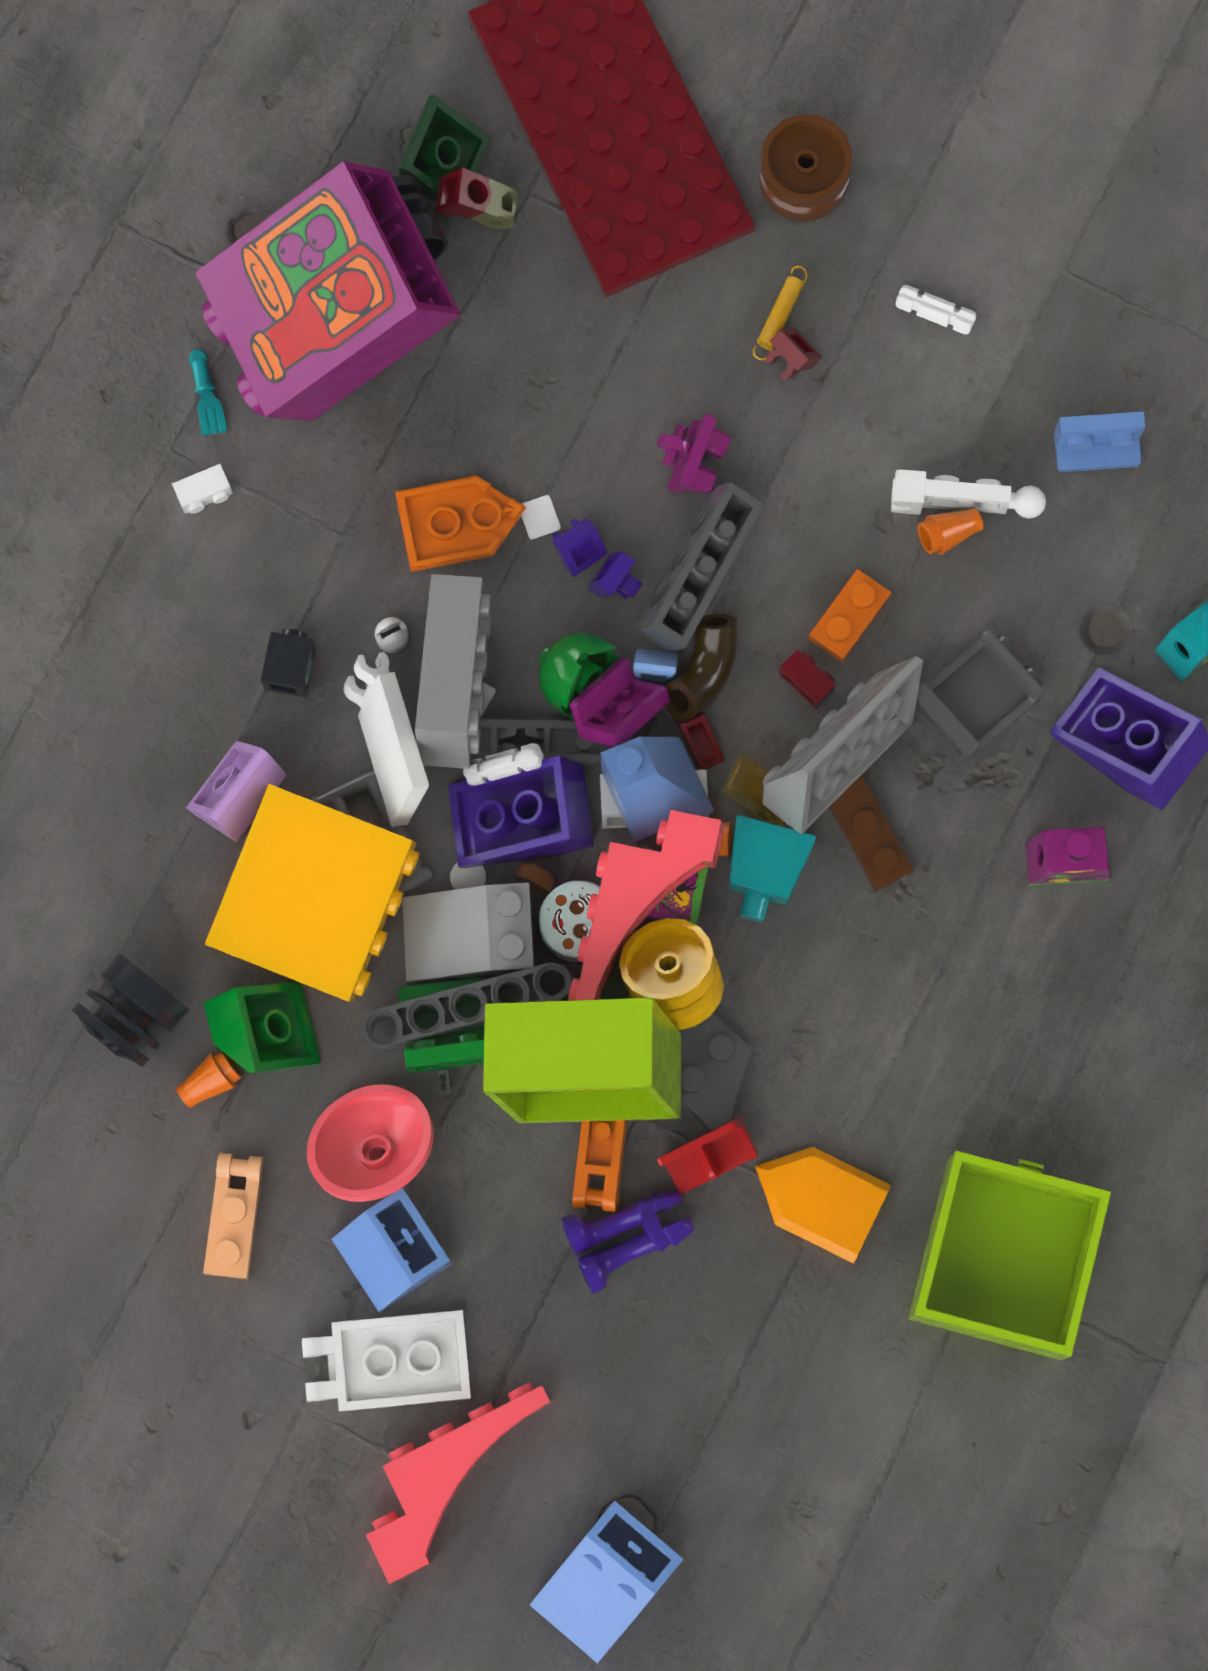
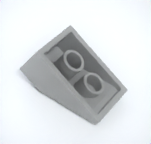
(468, 933)

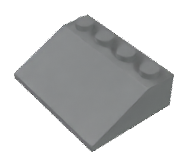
(843, 746)

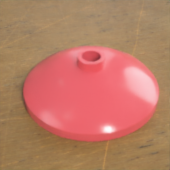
(358, 1131)

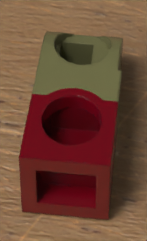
(477, 199)

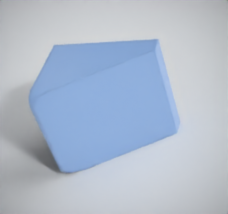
(655, 666)

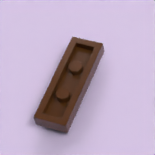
(870, 836)

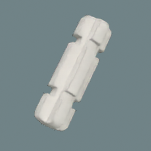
(935, 309)
(504, 764)

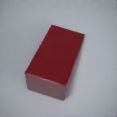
(700, 741)

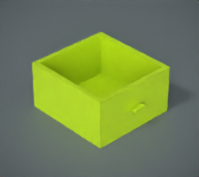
(582, 1060)
(1009, 1255)

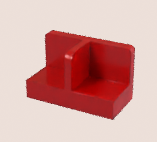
(709, 1155)

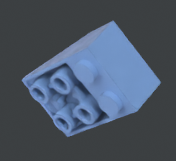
(606, 1582)

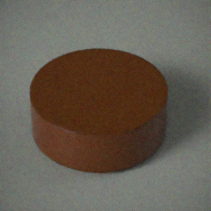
(539, 879)

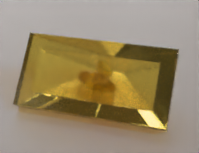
(746, 789)

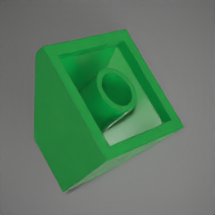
(263, 1027)

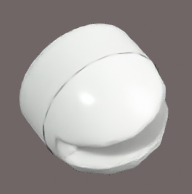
(394, 642)

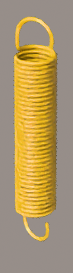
(780, 311)

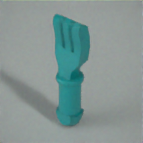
(209, 408)

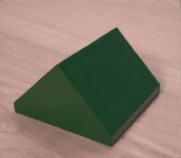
(442, 145)

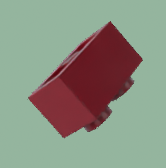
(807, 678)

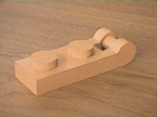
(233, 1217)

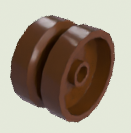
(805, 167)

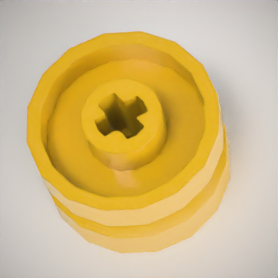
(675, 968)

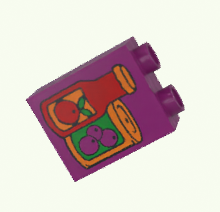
(325, 294)

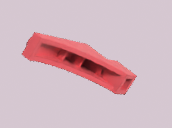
(634, 885)
(431, 1474)

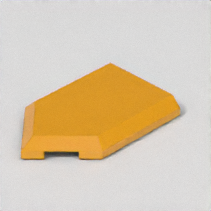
(822, 1200)

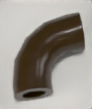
(708, 667)

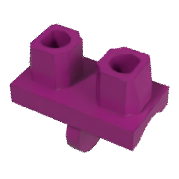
(700, 439)

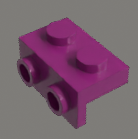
(616, 705)

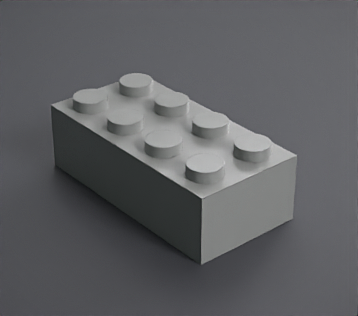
(453, 671)

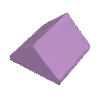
(236, 789)

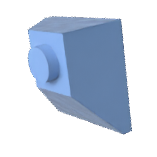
(651, 779)

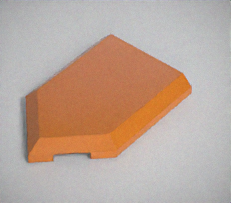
(455, 521)

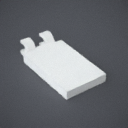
(388, 738)
(392, 1361)

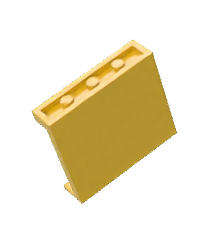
(312, 894)

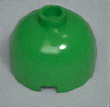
(572, 666)

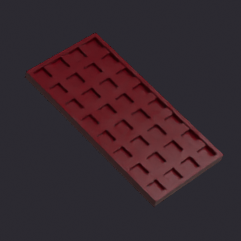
(613, 133)

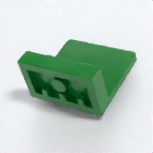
(450, 1051)

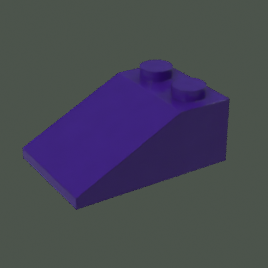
(1132, 737)
(522, 815)

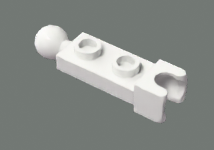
(913, 492)

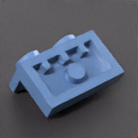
(1099, 441)

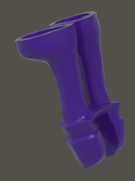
(586, 1234)

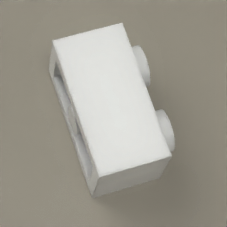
(202, 489)

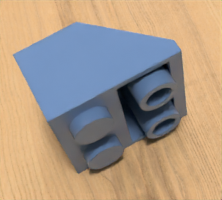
(391, 1250)

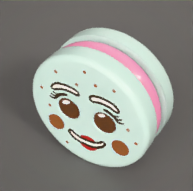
(565, 919)

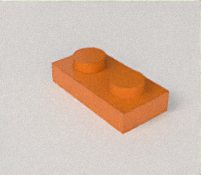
(849, 615)

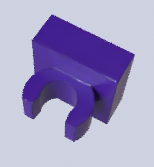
(579, 546)
(615, 578)

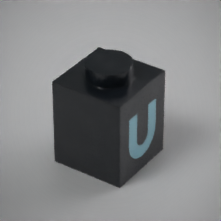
(288, 662)

